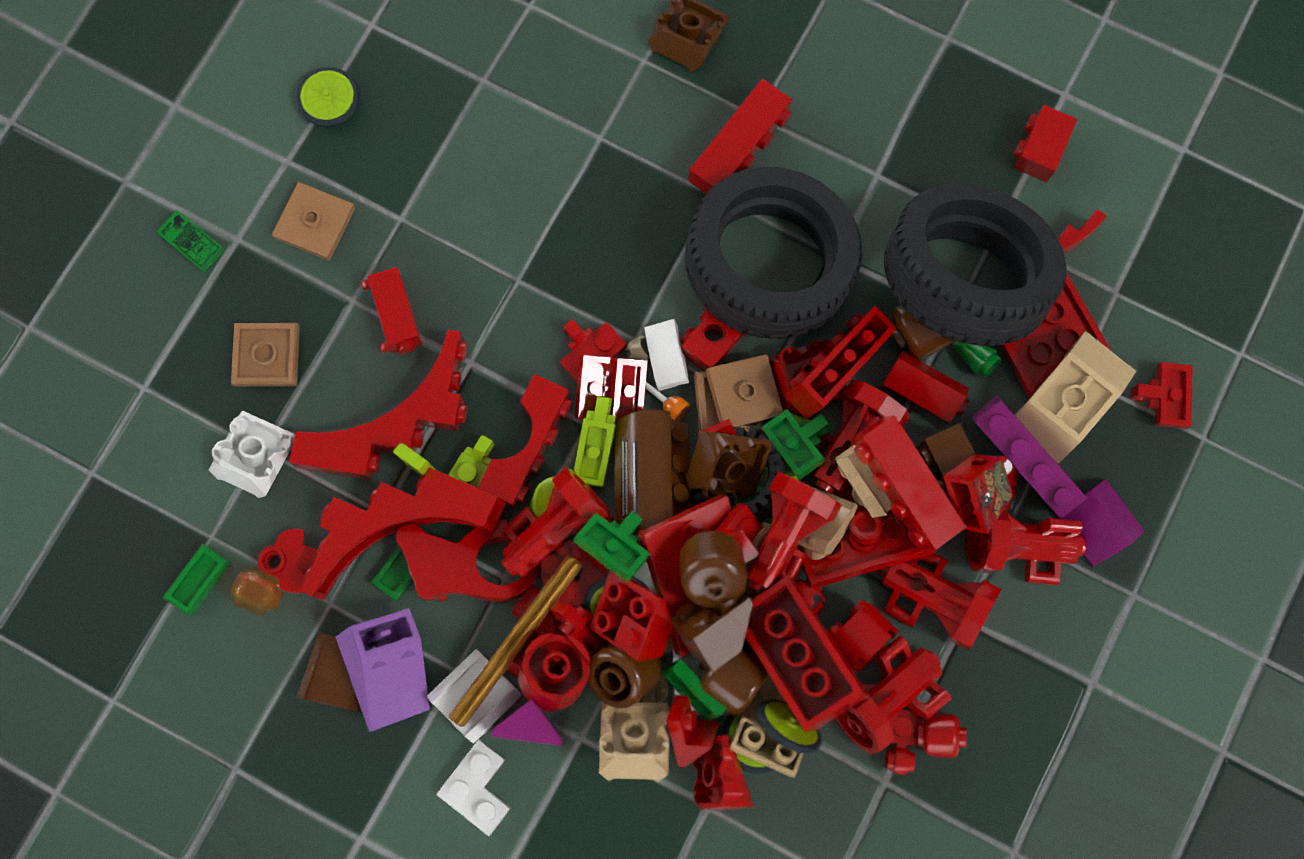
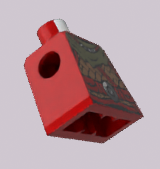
(979, 490)

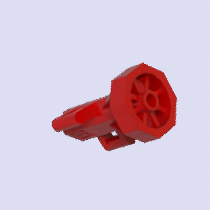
(861, 408)
(567, 512)
(796, 514)
(1048, 541)
(958, 606)
(874, 718)

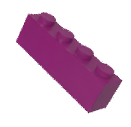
(1029, 457)

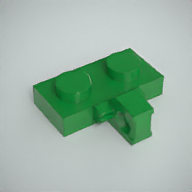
(798, 441)
(614, 544)

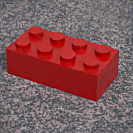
(801, 656)

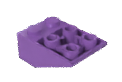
(386, 668)

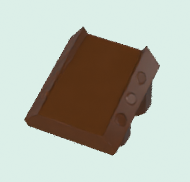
(687, 32)
(727, 464)
(327, 676)

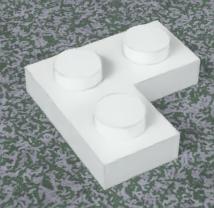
(467, 790)

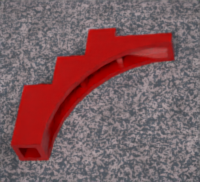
(431, 405)
(355, 530)

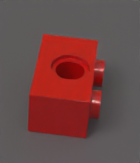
(703, 351)

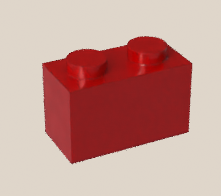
(1044, 144)

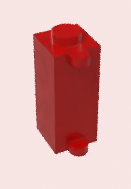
(394, 311)
(927, 387)

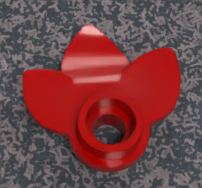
(294, 559)

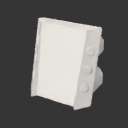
(251, 454)
(456, 684)

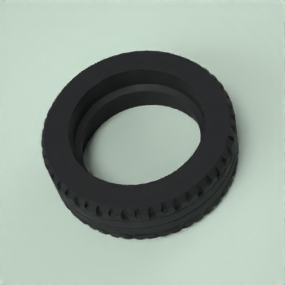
(795, 199)
(954, 305)

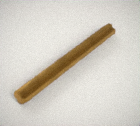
(515, 641)

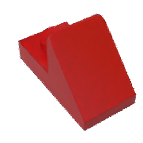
(743, 528)
(689, 736)

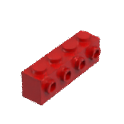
(742, 136)
(839, 364)
(907, 483)

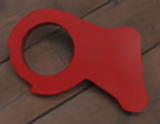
(450, 568)

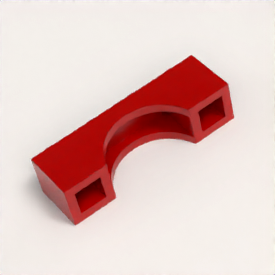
(509, 477)

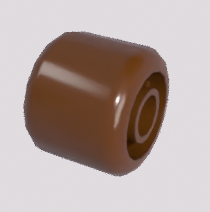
(916, 337)
(712, 569)
(621, 679)
(735, 681)

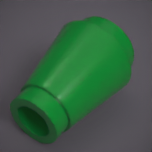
(979, 358)

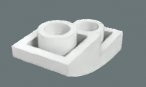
(666, 355)

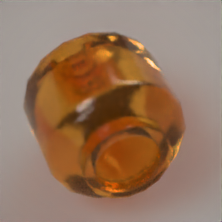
(256, 592)

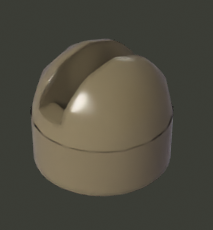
(638, 348)

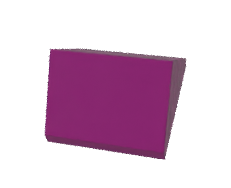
(1105, 523)
(529, 725)

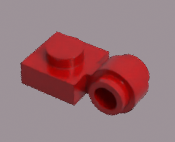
(905, 733)

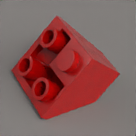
(632, 618)

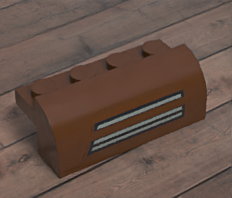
(651, 467)

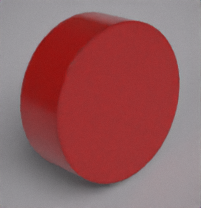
(864, 528)

